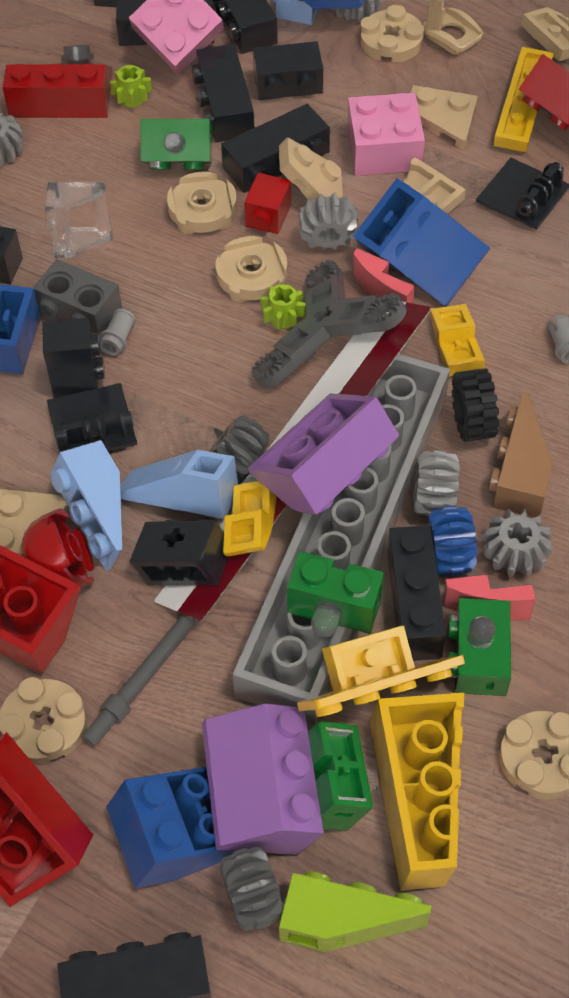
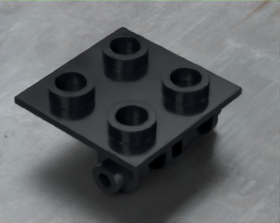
(525, 191)
(91, 418)

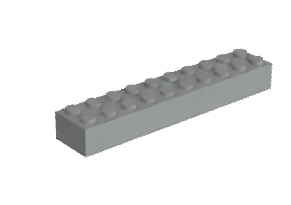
(283, 654)

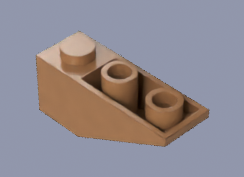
(526, 463)

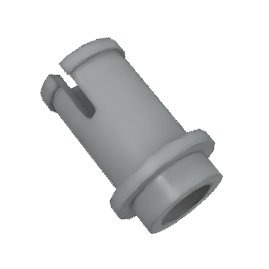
(560, 336)
(114, 337)

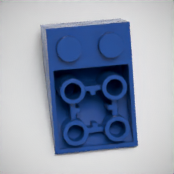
(421, 242)
(17, 326)
(165, 826)

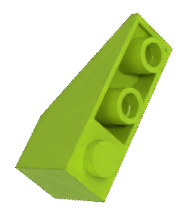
(337, 915)

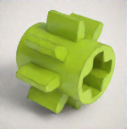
(130, 86)
(283, 306)

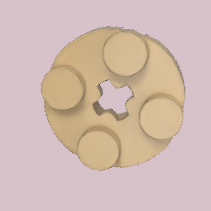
(378, 34)
(191, 216)
(245, 284)
(39, 697)
(529, 772)

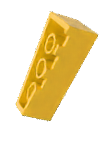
(420, 781)

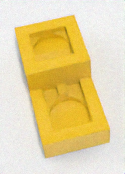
(456, 338)
(250, 520)

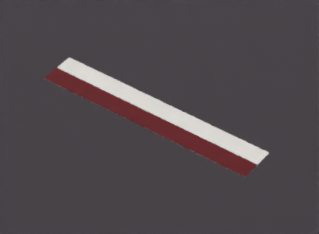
(351, 373)

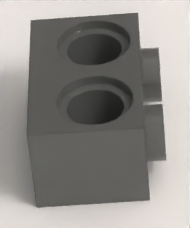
(76, 294)

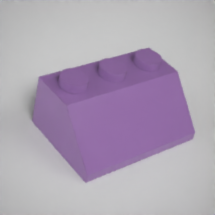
(325, 451)
(262, 780)

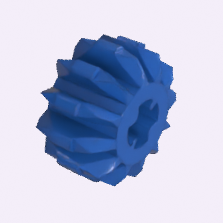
(453, 540)

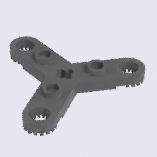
(326, 317)

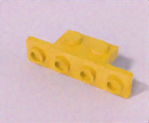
(372, 664)

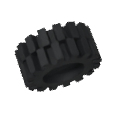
(475, 404)

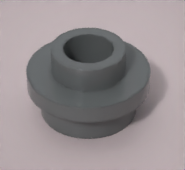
(77, 54)

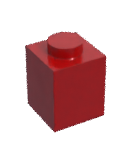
(267, 203)

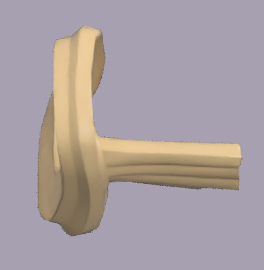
(441, 17)

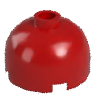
(57, 548)

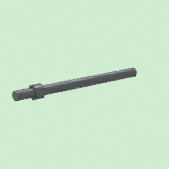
(117, 706)

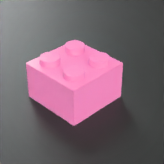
(176, 29)
(384, 133)

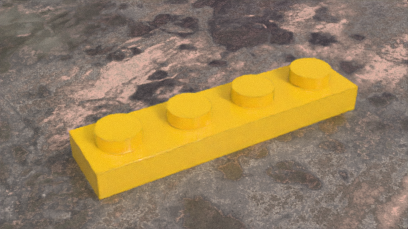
(518, 117)

